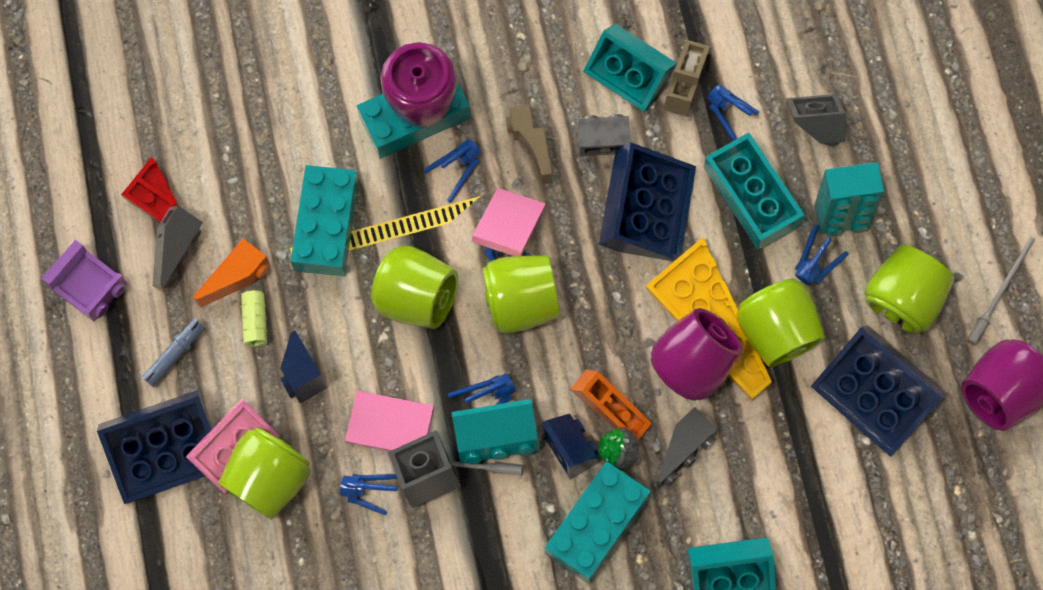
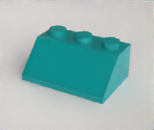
(629, 66)
(495, 431)
(733, 566)

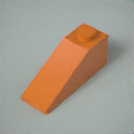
(236, 272)
(609, 403)

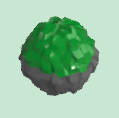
(619, 448)

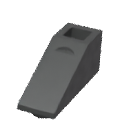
(172, 240)
(689, 437)

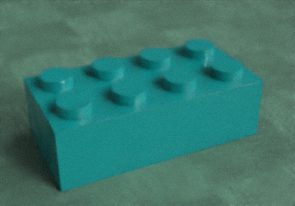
(392, 134)
(753, 191)
(848, 198)
(324, 220)
(597, 522)

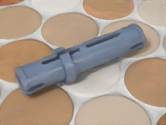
(173, 352)

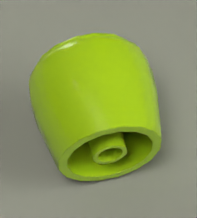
(414, 288)
(910, 288)
(520, 292)
(781, 322)
(264, 472)

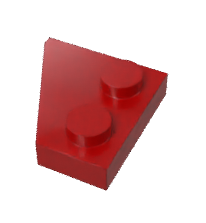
(150, 191)

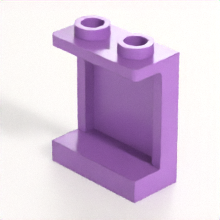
(84, 281)

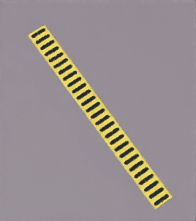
(407, 225)

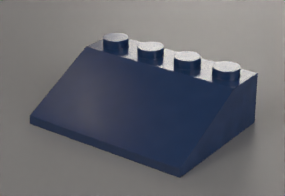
(647, 203)
(878, 390)
(152, 445)

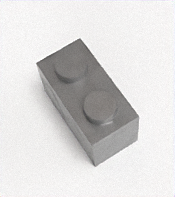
(603, 134)

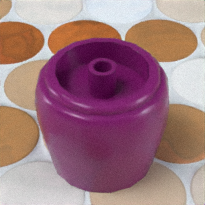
(419, 83)
(696, 354)
(1005, 384)

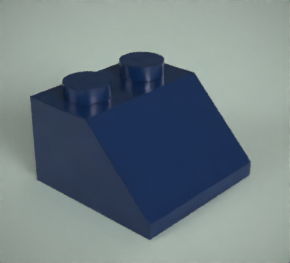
(300, 373)
(569, 444)

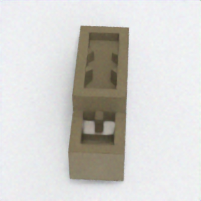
(686, 78)
(532, 138)

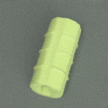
(254, 318)

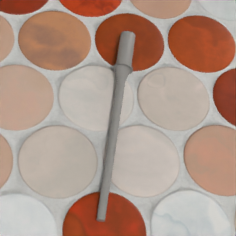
(984, 320)
(501, 468)

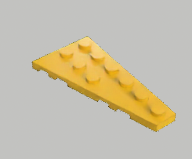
(696, 283)

